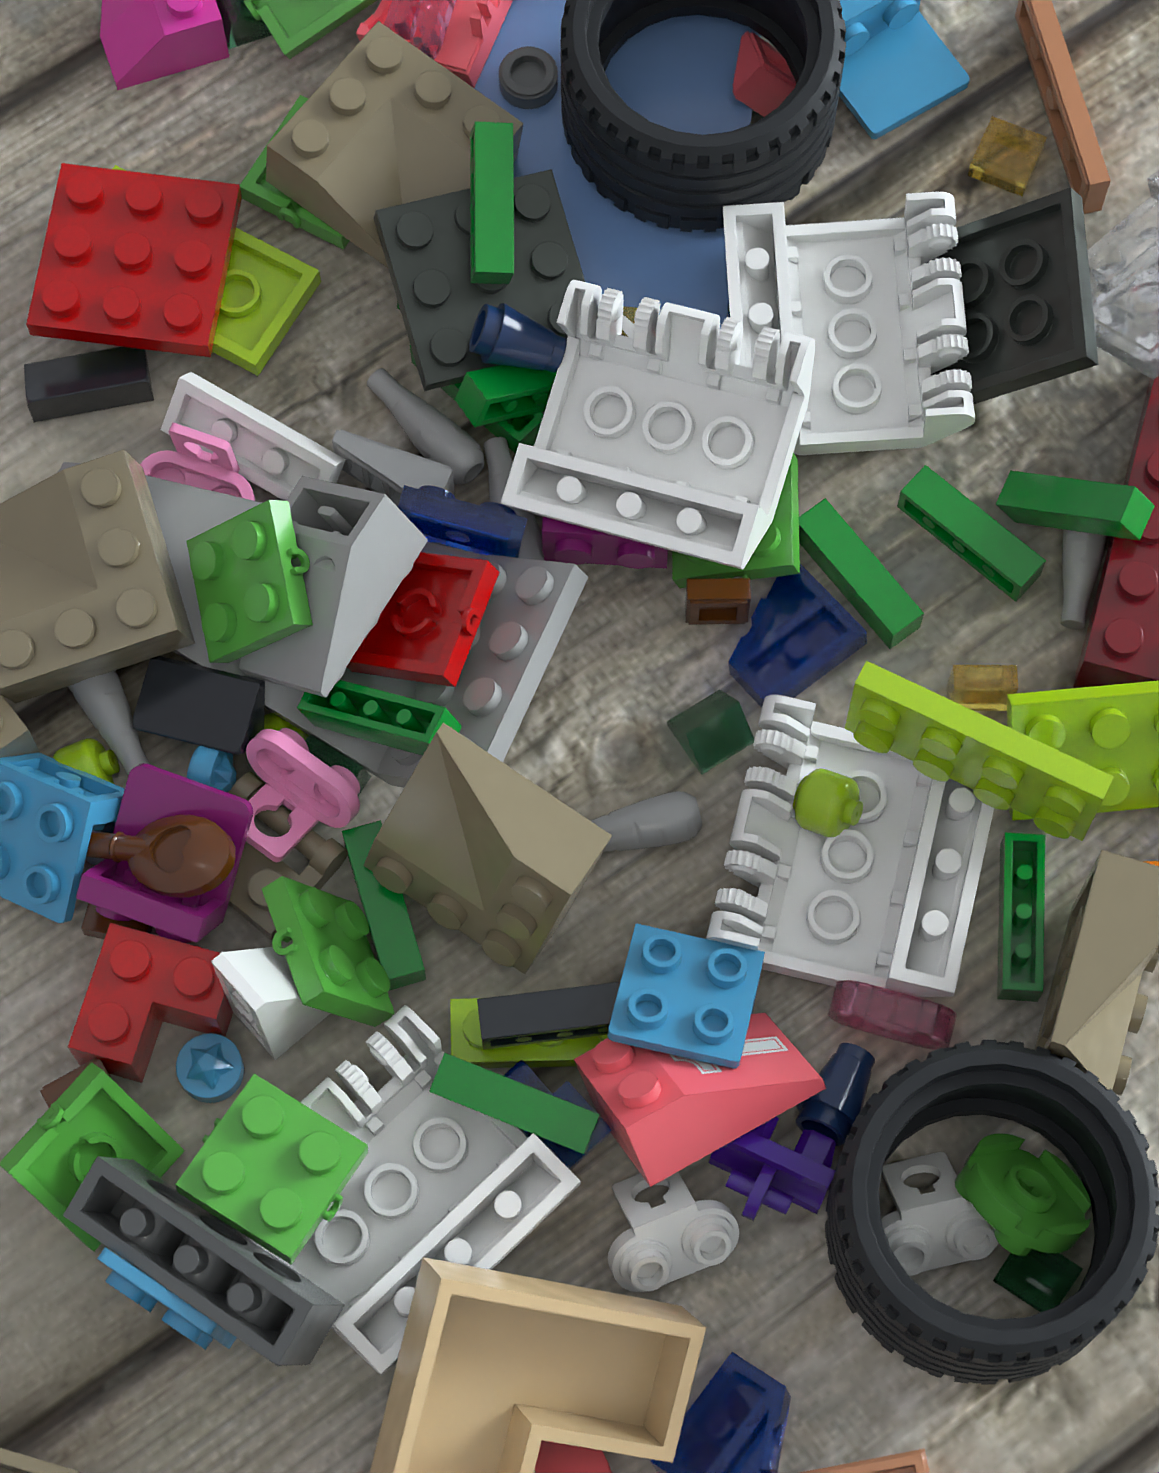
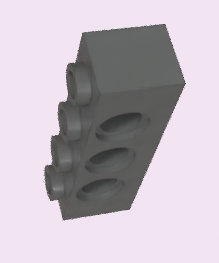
(204, 1261)

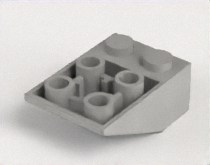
(357, 558)

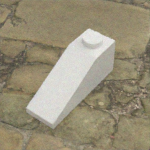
(265, 997)

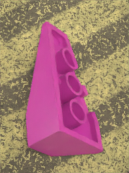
(160, 37)

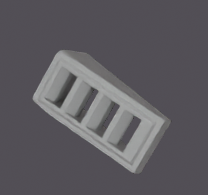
(388, 468)

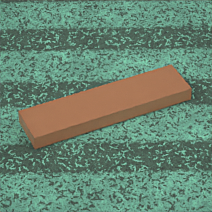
(1063, 102)

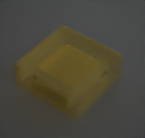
(1007, 156)
(982, 686)

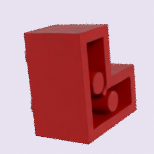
(138, 987)

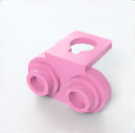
(197, 467)
(302, 785)

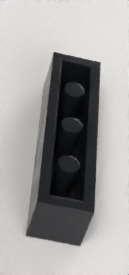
(546, 1015)

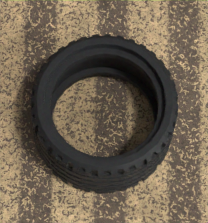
(690, 176)
(1069, 1112)

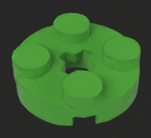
(1023, 1196)

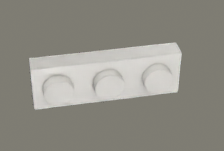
(264, 448)

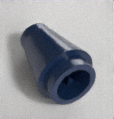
(515, 340)
(839, 1104)

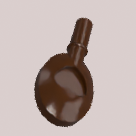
(171, 855)

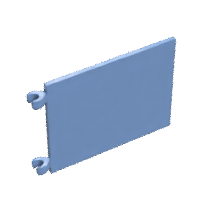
(673, 77)

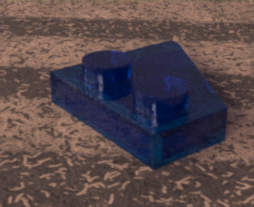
(463, 525)
(794, 639)
(733, 1424)

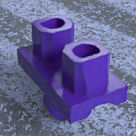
(776, 1174)

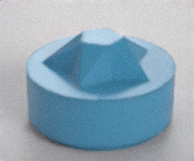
(212, 768)
(210, 1068)

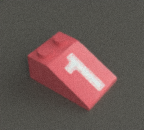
(681, 1109)

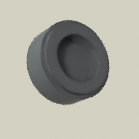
(528, 77)

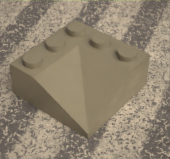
(379, 136)
(84, 579)
(485, 850)
(1100, 967)

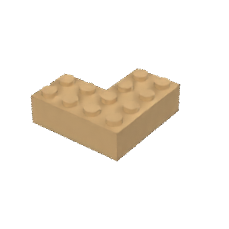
(525, 1360)

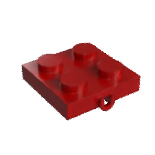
(429, 621)

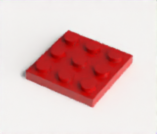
(135, 260)

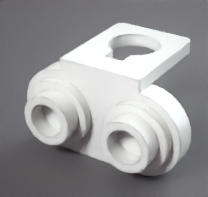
(933, 1226)
(669, 1238)

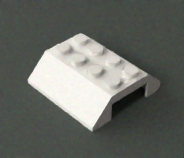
(874, 314)
(665, 427)
(863, 906)
(430, 1187)

